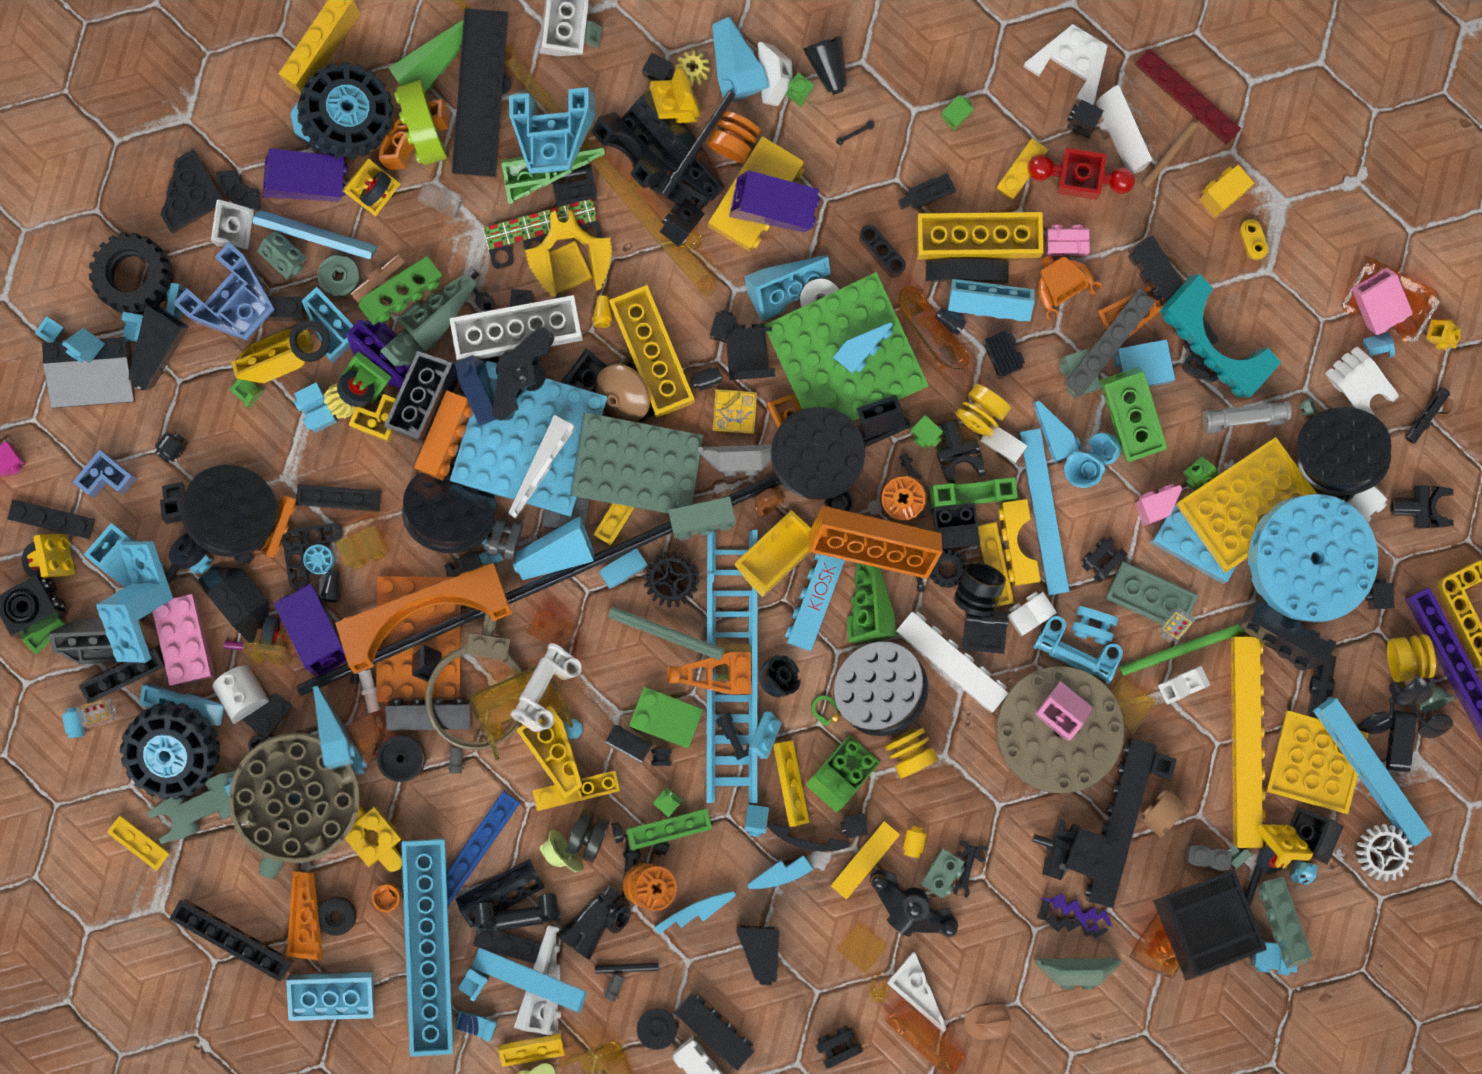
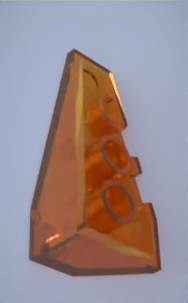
(1154, 949)

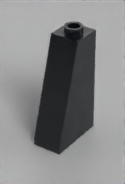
(155, 345)

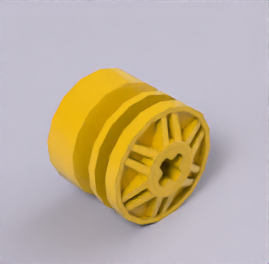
(981, 413)
(1411, 658)
(911, 752)

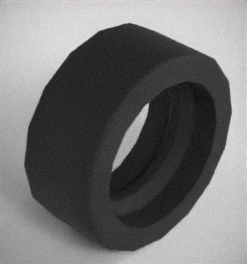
(313, 325)

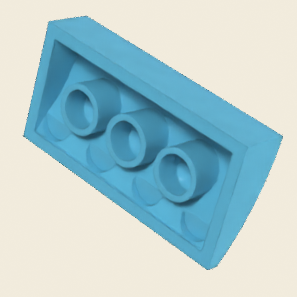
(330, 996)

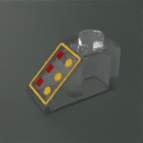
(1175, 624)
(97, 712)

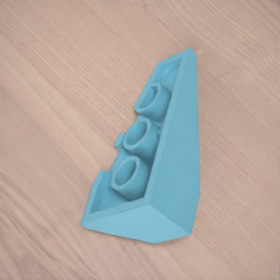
(736, 63)

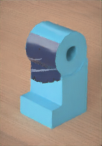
(476, 1025)

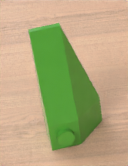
(871, 612)

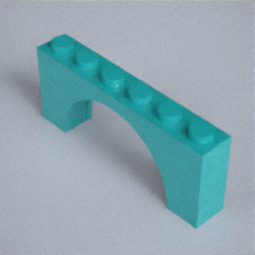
(1185, 314)

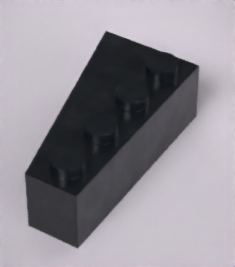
(1286, 637)

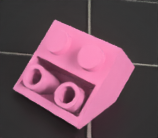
(1157, 506)
(1064, 711)

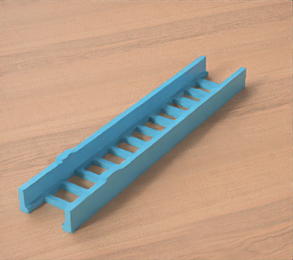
(750, 718)

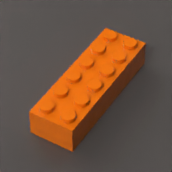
(875, 542)

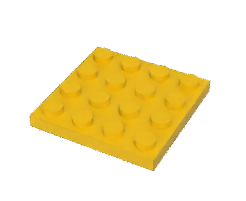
(1311, 765)

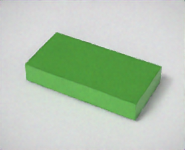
(40, 639)

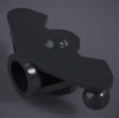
(520, 371)
(910, 908)

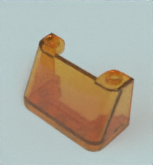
(1421, 299)

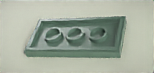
(1147, 593)

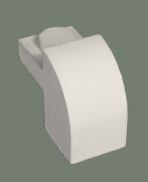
(1184, 685)

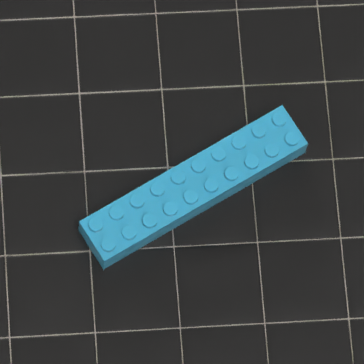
(427, 947)

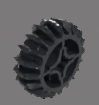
(667, 561)

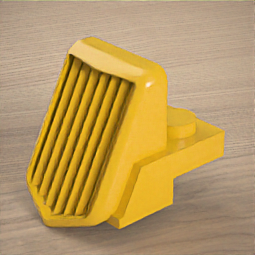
(675, 98)

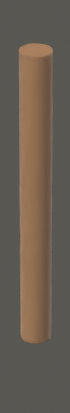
(1170, 154)

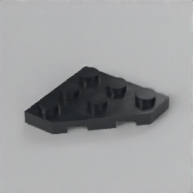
(189, 193)

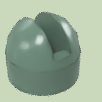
(1309, 407)

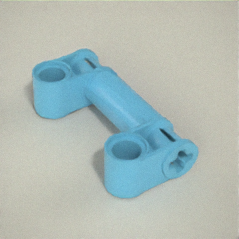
(1075, 657)

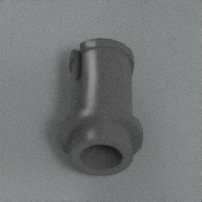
(455, 760)
(614, 987)

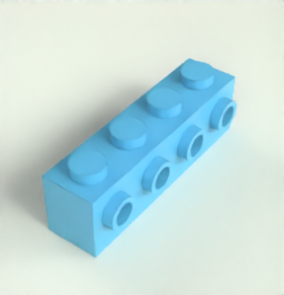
(991, 300)

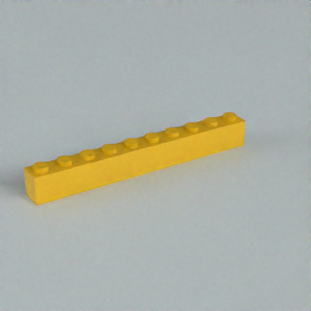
(1246, 741)

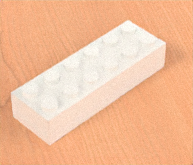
(501, 330)

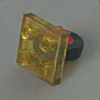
(268, 645)

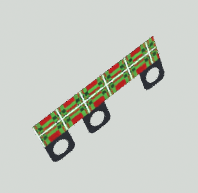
(533, 227)

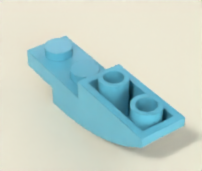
(153, 694)

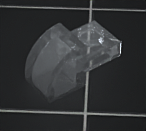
(440, 199)

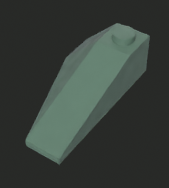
(431, 319)

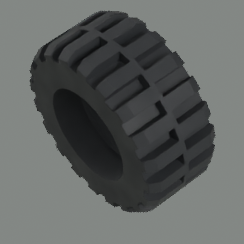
(112, 254)

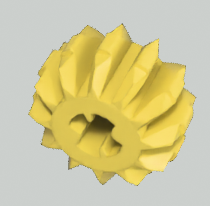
(700, 67)
(336, 404)

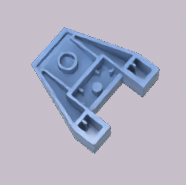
(236, 305)

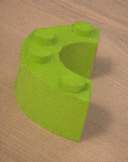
(420, 123)

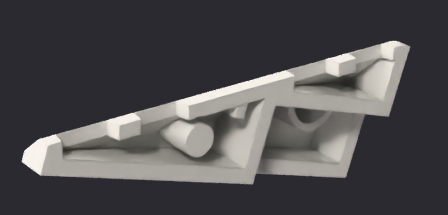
(552, 443)
(537, 1012)

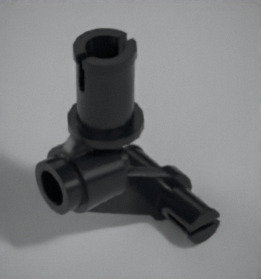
(483, 299)

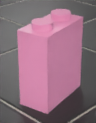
(1382, 301)

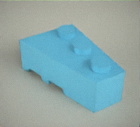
(325, 312)

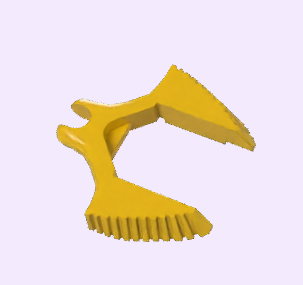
(598, 250)

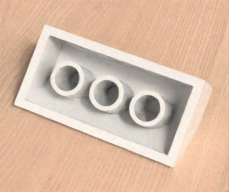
(563, 27)

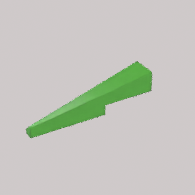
(430, 58)

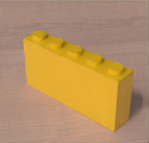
(319, 42)
(765, 159)

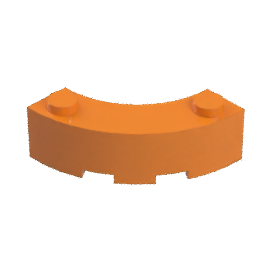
(396, 148)

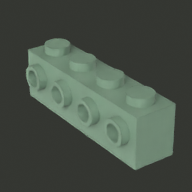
(1284, 922)

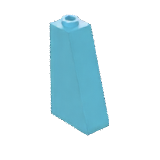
(555, 551)

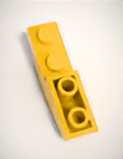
(591, 787)

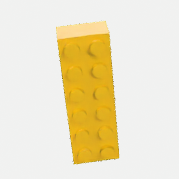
(979, 235)
(652, 351)

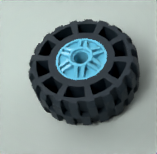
(344, 110)
(170, 750)

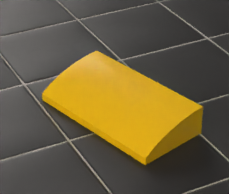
(775, 554)

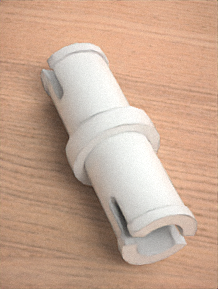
(369, 691)

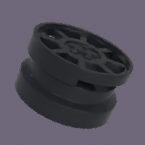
(842, 502)

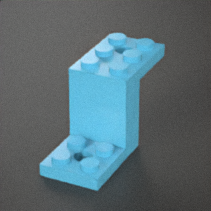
(127, 606)

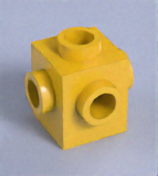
(1443, 334)

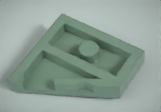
(402, 349)

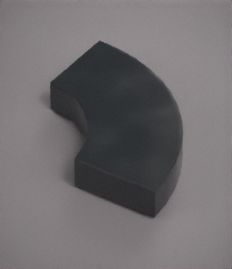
(237, 191)

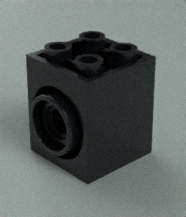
(39, 598)

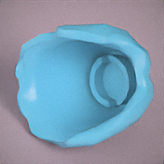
(1084, 469)

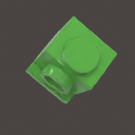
(799, 89)
(667, 802)

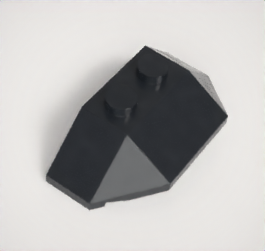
(236, 599)

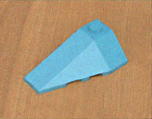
(779, 285)

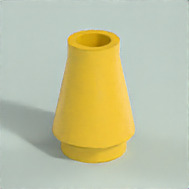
(602, 313)

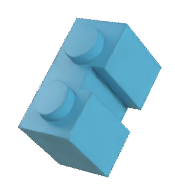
(315, 410)
(1271, 960)

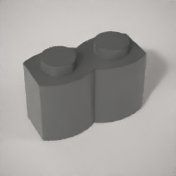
(1203, 856)

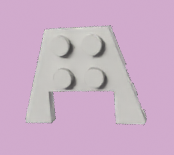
(1077, 53)

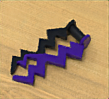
(1059, 900)

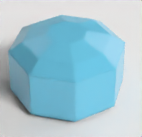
(575, 731)

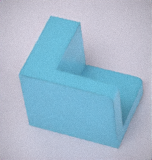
(132, 325)
(473, 983)

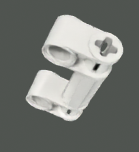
(555, 663)

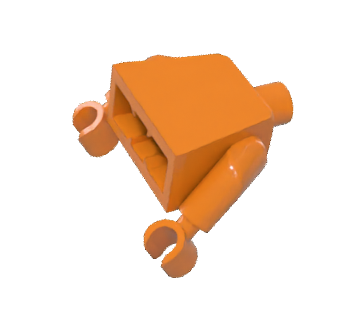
(1062, 281)

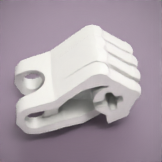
(1360, 380)

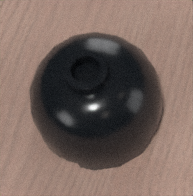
(779, 676)

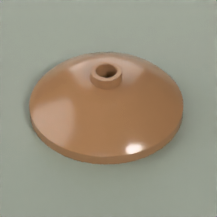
(625, 392)

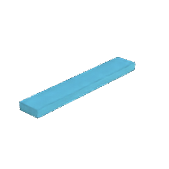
(315, 234)
(529, 980)

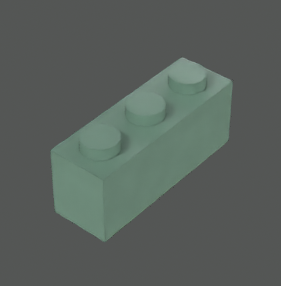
(702, 518)

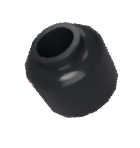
(170, 446)

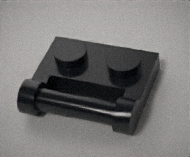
(575, 191)

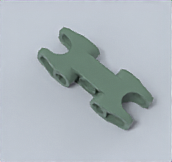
(186, 813)

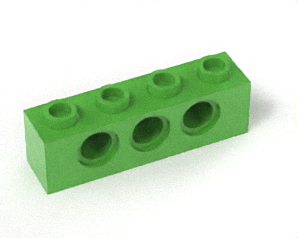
(422, 270)

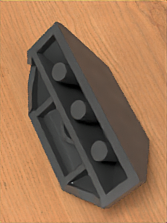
(83, 642)

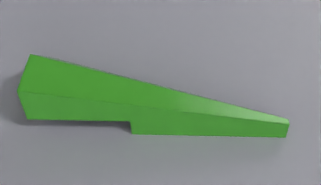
(521, 183)

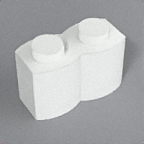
(1032, 613)

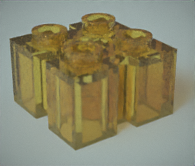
(362, 547)

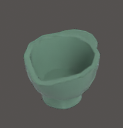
(1438, 699)

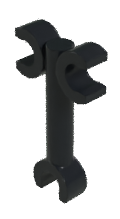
(971, 852)

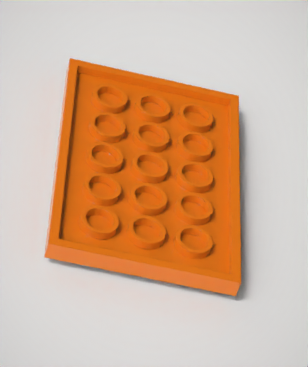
(395, 673)

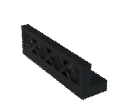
(498, 889)

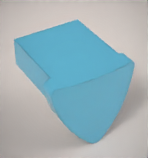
(1380, 344)

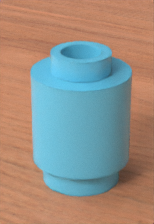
(73, 724)

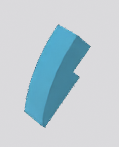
(781, 874)

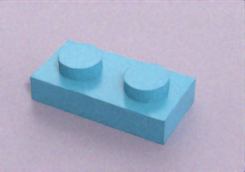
(172, 294)
(765, 735)

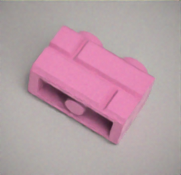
(1067, 241)

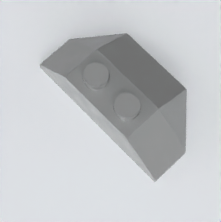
(737, 459)

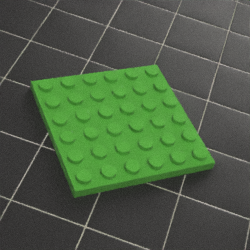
(815, 333)

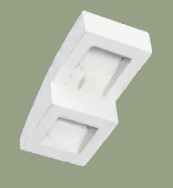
(1005, 444)

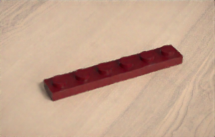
(1188, 96)

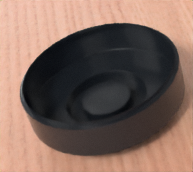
(185, 552)
(656, 1029)

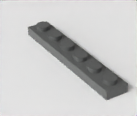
(1109, 342)

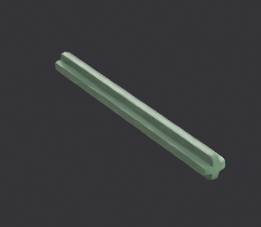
(666, 633)

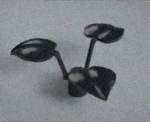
(1416, 692)

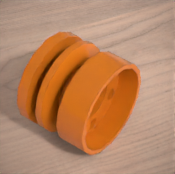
(733, 137)
(916, 500)
(638, 886)

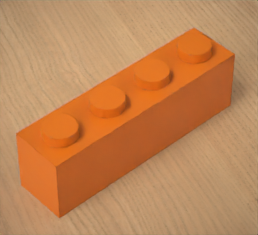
(444, 436)

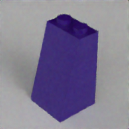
(303, 176)
(774, 202)
(311, 630)

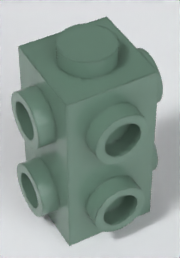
(282, 255)

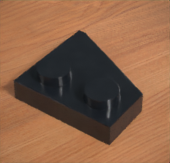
(269, 715)

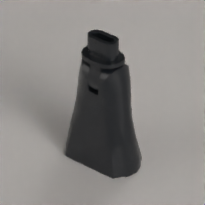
(589, 924)

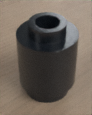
(706, 378)

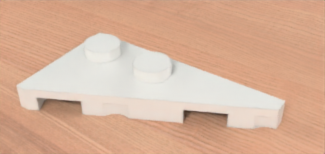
(913, 986)

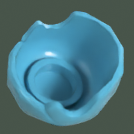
(1106, 447)

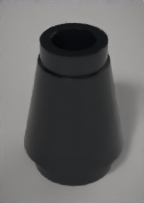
(951, 321)
(332, 587)

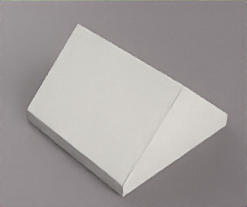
(232, 225)

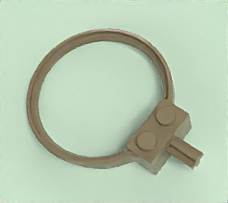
(478, 644)

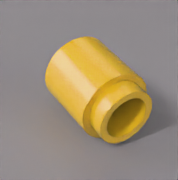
(914, 841)

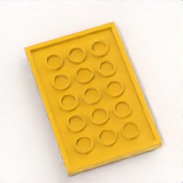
(1236, 500)

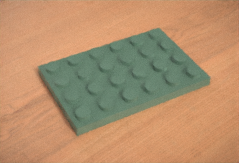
(635, 464)

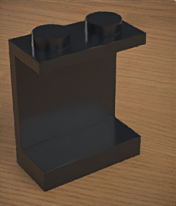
(748, 352)

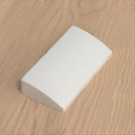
(1124, 130)

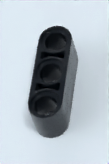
(880, 241)
(1401, 741)

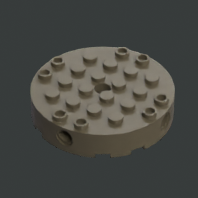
(1047, 759)
(288, 829)

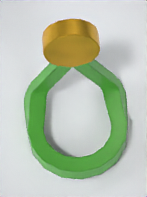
(833, 719)

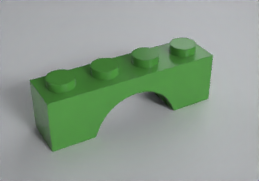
(979, 493)

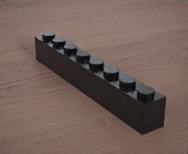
(1123, 815)

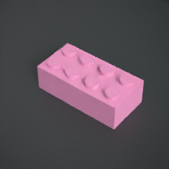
(183, 641)

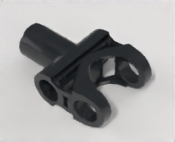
(959, 451)
(1422, 507)

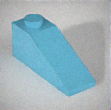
(1057, 436)

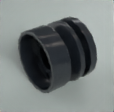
(979, 589)

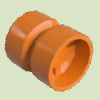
(387, 897)

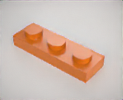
(284, 511)

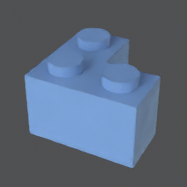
(104, 470)

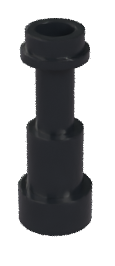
(730, 733)

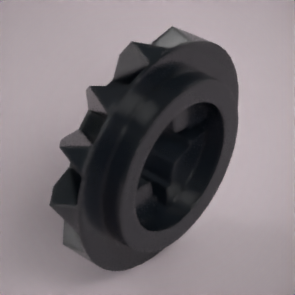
(618, 916)

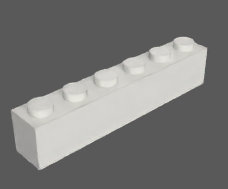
(951, 662)

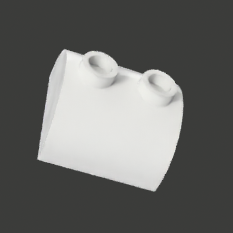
(239, 692)

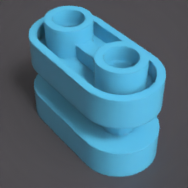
(1101, 635)

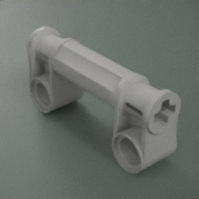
(1270, 413)

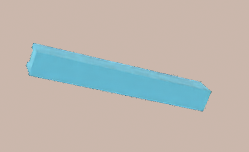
(1371, 770)

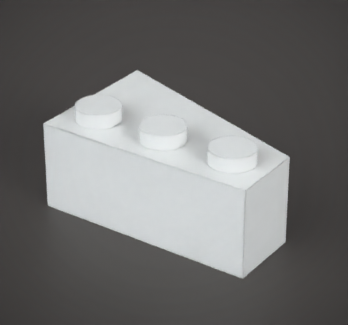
(1368, 501)
(694, 1058)

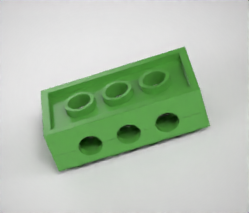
(1146, 419)

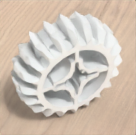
(1382, 860)

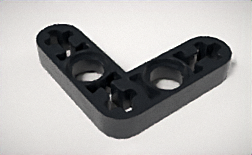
(298, 548)

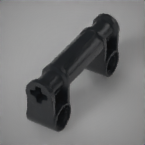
(546, 911)

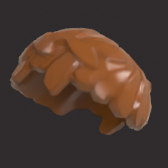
(768, 501)

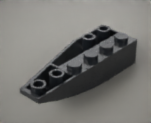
(671, 143)

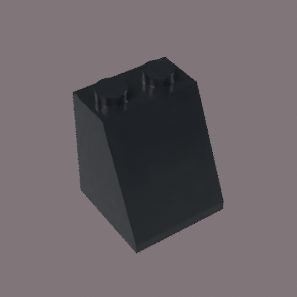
(761, 951)

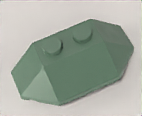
(1078, 971)

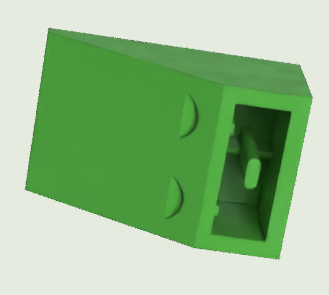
(843, 773)

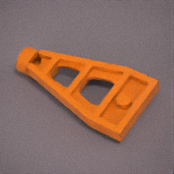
(738, 667)

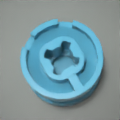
(319, 559)

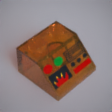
(369, 736)

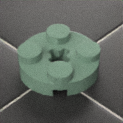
(327, 272)

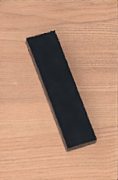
(338, 498)

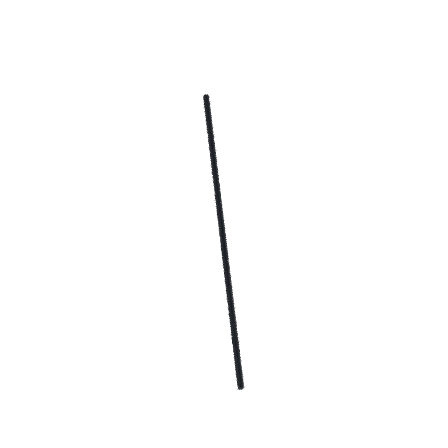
(549, 580)

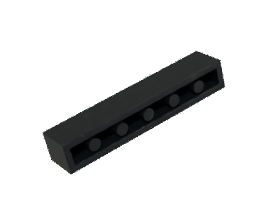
(1161, 277)

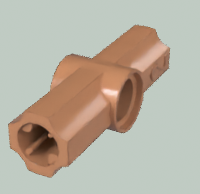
(379, 277)

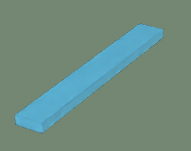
(1044, 512)

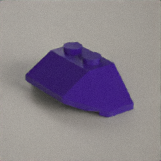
(369, 341)

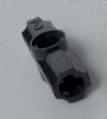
(1321, 685)

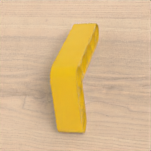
(1467, 610)

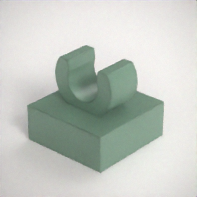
(592, 34)
(1239, 858)

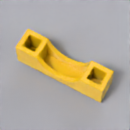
(1014, 516)

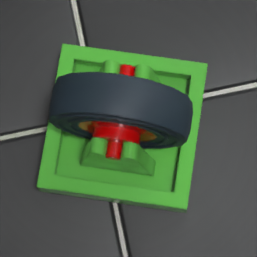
(361, 382)

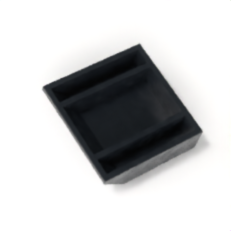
(1209, 925)

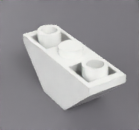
(778, 72)

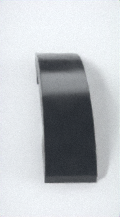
(967, 269)
(833, 843)

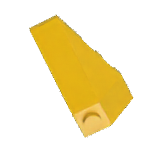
(554, 754)

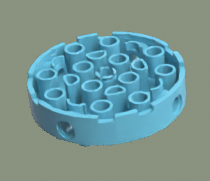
(1342, 553)

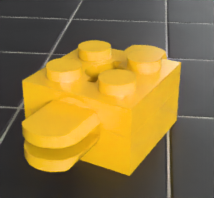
(375, 839)

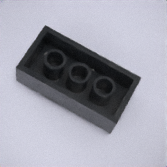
(421, 397)

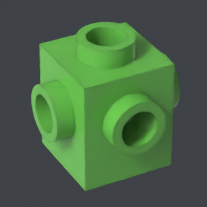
(1200, 473)

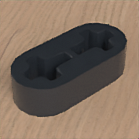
(1198, 373)

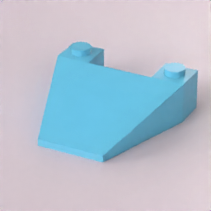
(554, 139)
(335, 740)

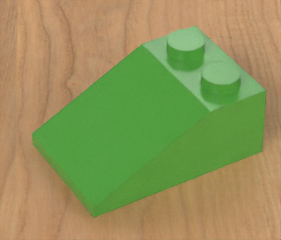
(666, 717)

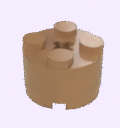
(1165, 813)

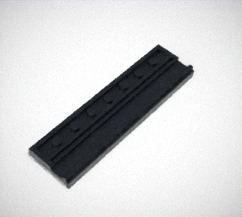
(480, 92)

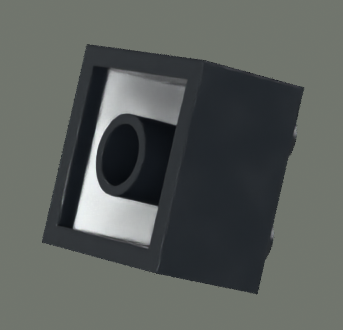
(1318, 832)

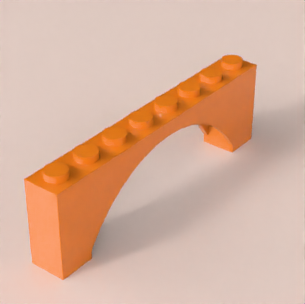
(364, 632)

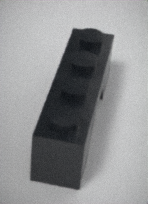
(615, 133)

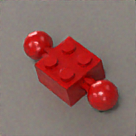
(1081, 173)

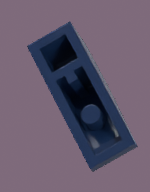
(476, 387)

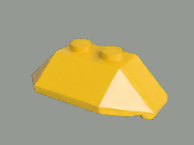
(270, 357)

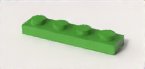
(668, 829)

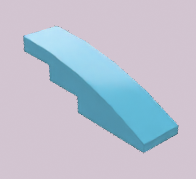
(702, 908)

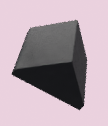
(584, 372)

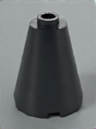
(829, 63)

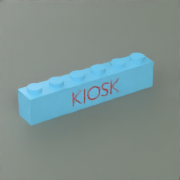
(815, 602)

